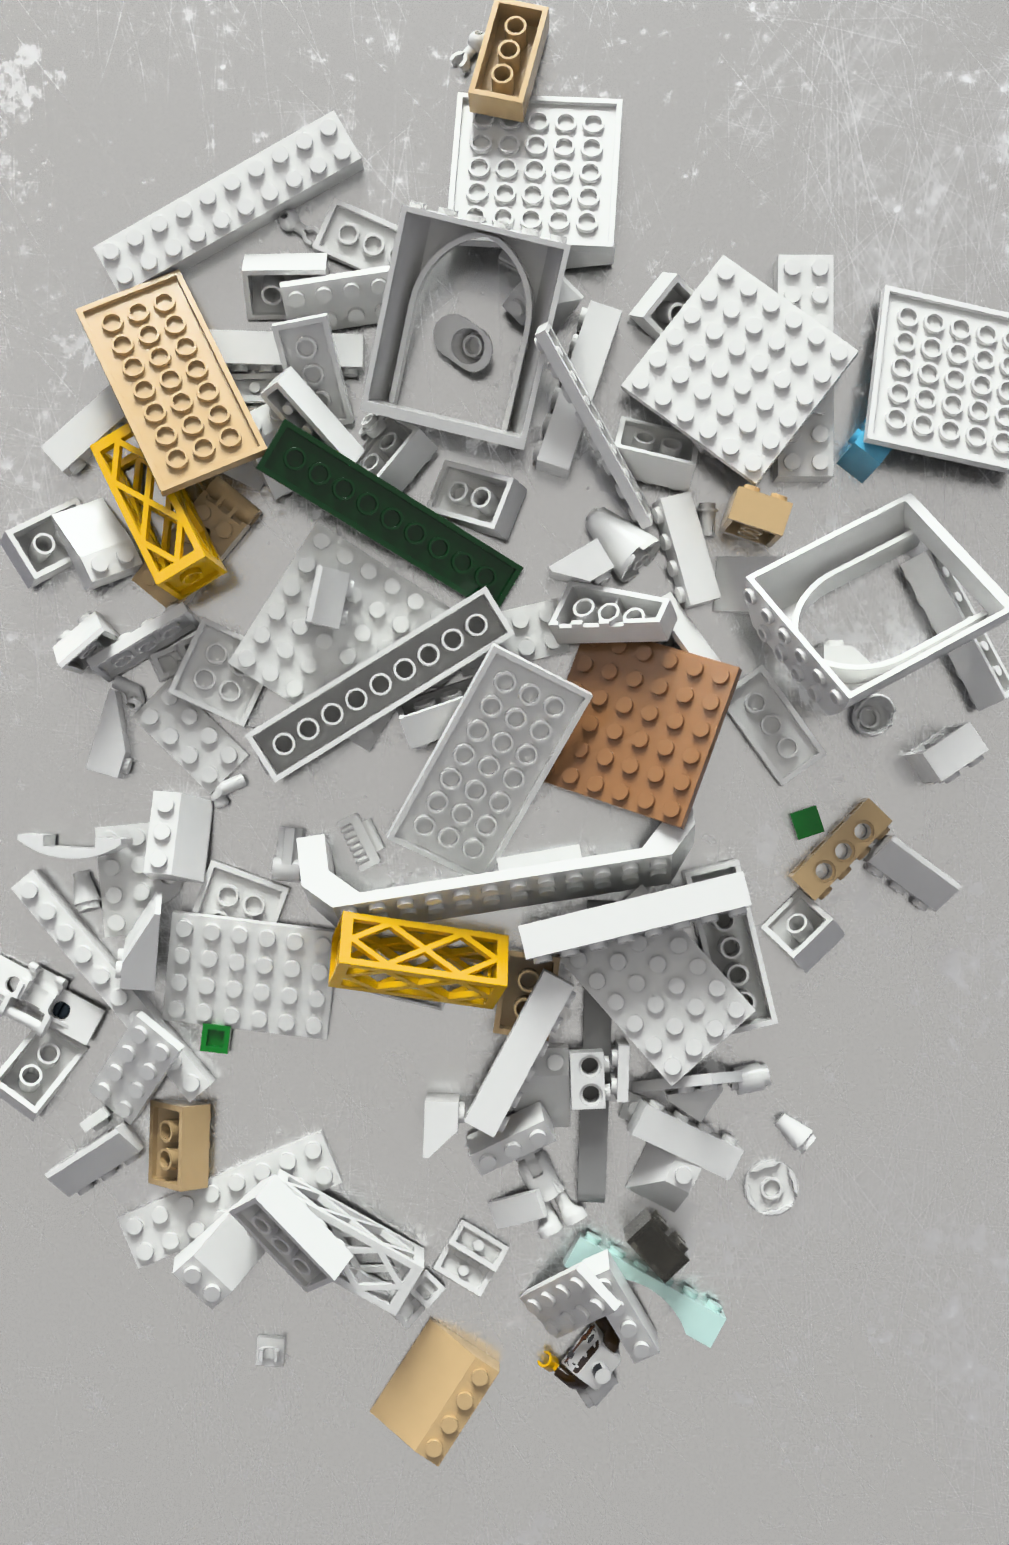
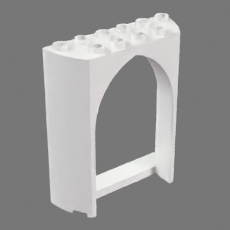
(419, 245)
(787, 588)

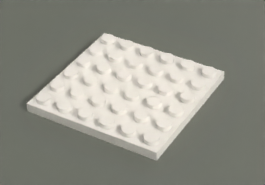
(541, 173)
(739, 370)
(940, 380)
(302, 656)

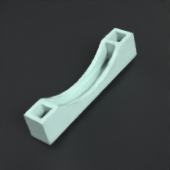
(699, 1318)

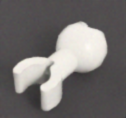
(474, 44)
(293, 222)

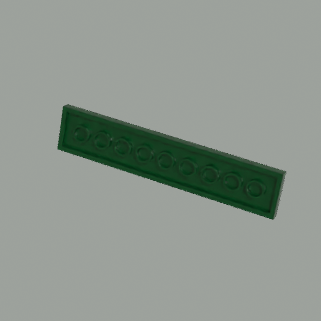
(386, 514)

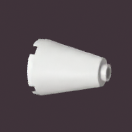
(622, 541)

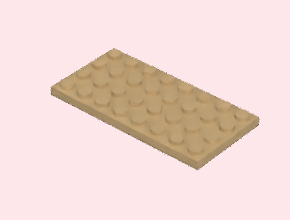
(171, 382)

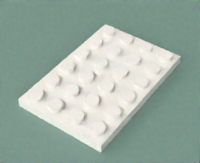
(248, 975)
(663, 996)

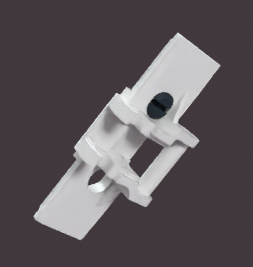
(49, 993)

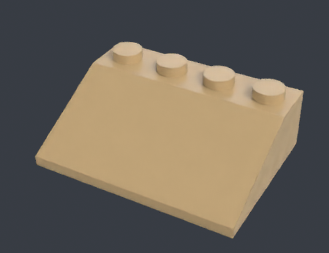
(435, 1390)

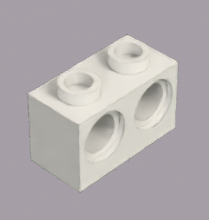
(581, 1079)

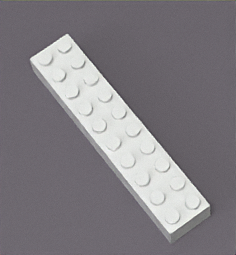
(232, 204)
(379, 684)

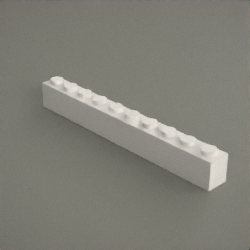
(100, 969)

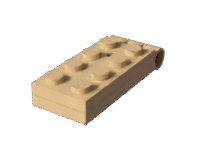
(227, 517)

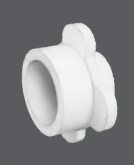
(372, 425)

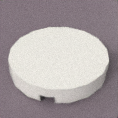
(771, 1187)

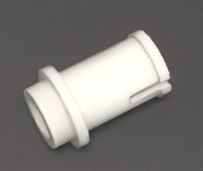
(707, 518)

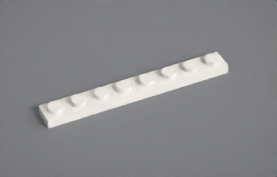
(588, 417)

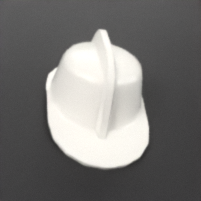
(463, 342)

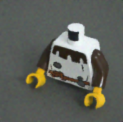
(590, 1359)

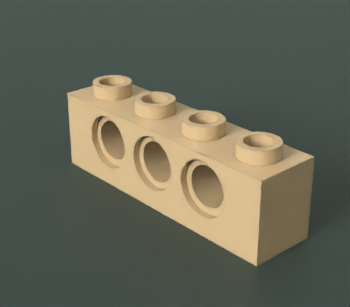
(877, 827)

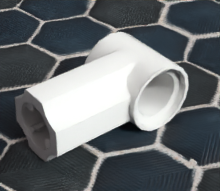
(286, 862)

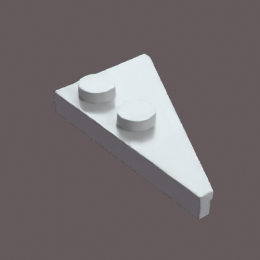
(687, 1083)

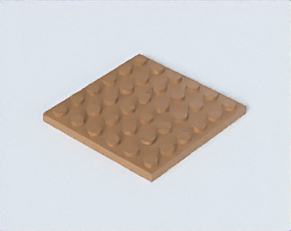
(645, 727)

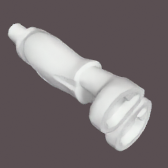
(539, 1173)

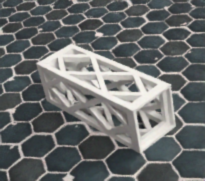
(347, 1222)

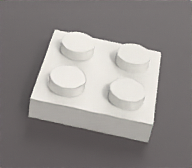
(620, 1078)

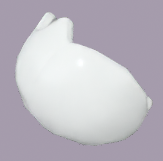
(873, 715)

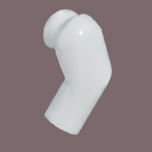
(132, 690)

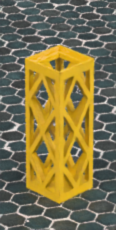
(175, 573)
(403, 975)

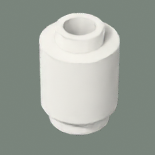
(754, 1076)

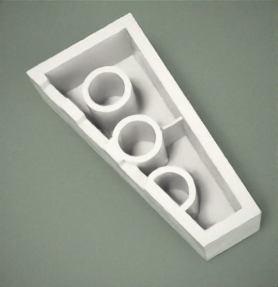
(610, 616)

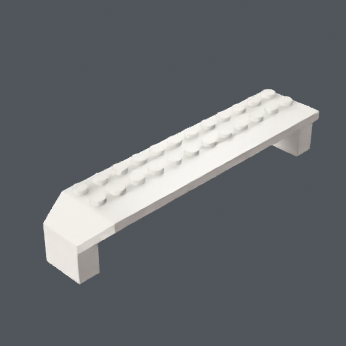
(495, 890)

